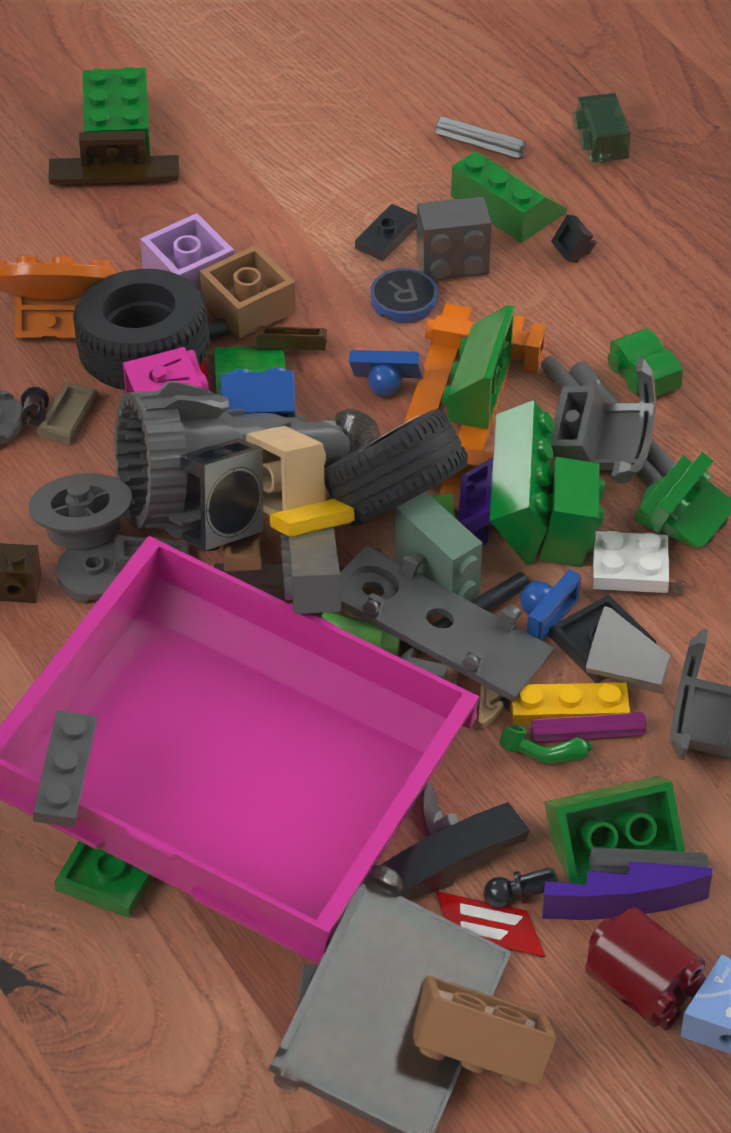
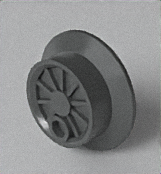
(81, 509)

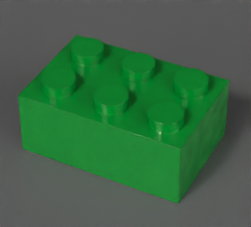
(116, 101)

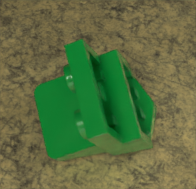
(685, 503)

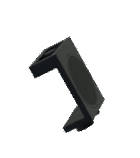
(228, 493)

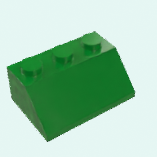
(510, 200)
(481, 370)
(619, 816)

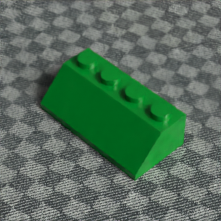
(522, 477)

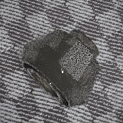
(358, 427)

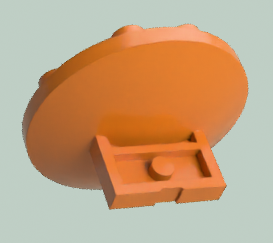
(49, 293)

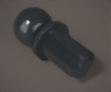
(501, 892)

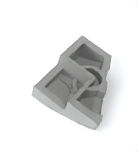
(627, 654)

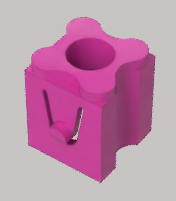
(155, 370)

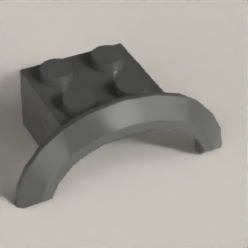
(606, 433)
(701, 709)

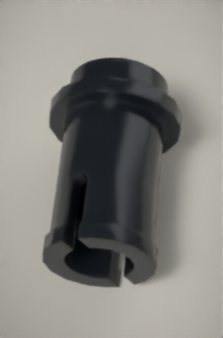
(34, 402)

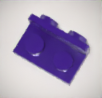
(476, 500)

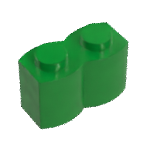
(645, 343)

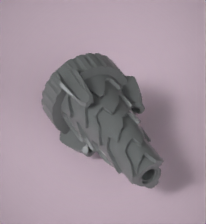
(178, 420)

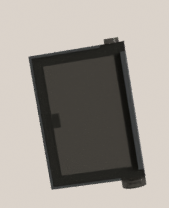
(362, 1004)

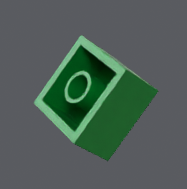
(573, 512)

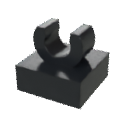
(573, 239)

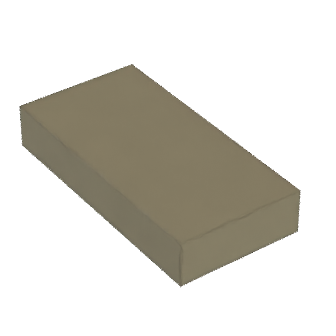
(67, 413)

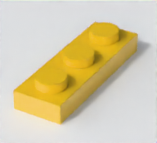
(569, 700)

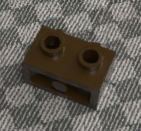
(19, 572)

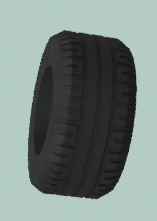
(138, 317)
(397, 466)

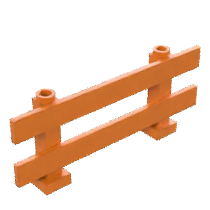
(445, 338)

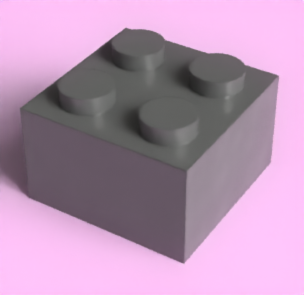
(453, 238)

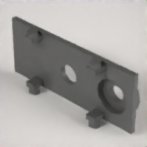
(475, 644)

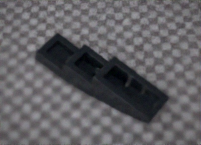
(456, 849)

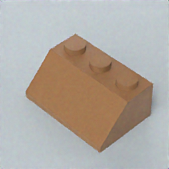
(483, 1032)

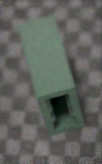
(448, 548)

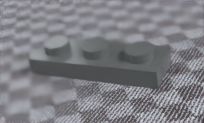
(65, 769)

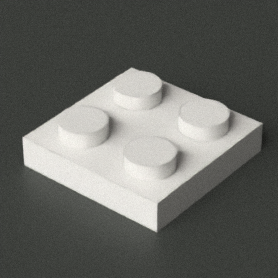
(631, 562)

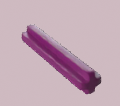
(588, 727)

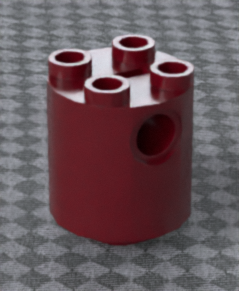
(644, 966)

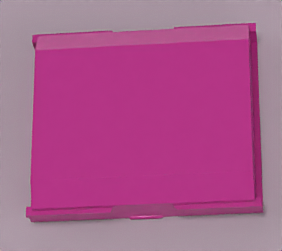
(236, 744)

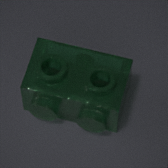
(602, 127)

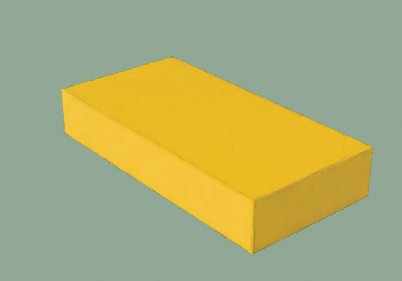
(312, 517)

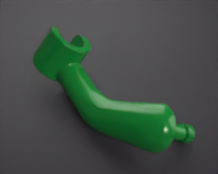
(514, 740)

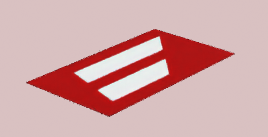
(505, 927)

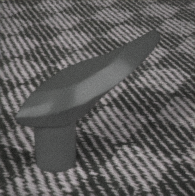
(433, 814)

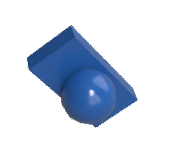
(386, 368)
(549, 604)

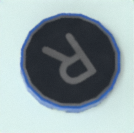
(404, 295)

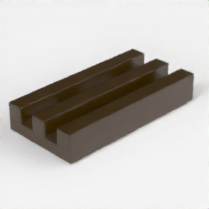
(291, 338)

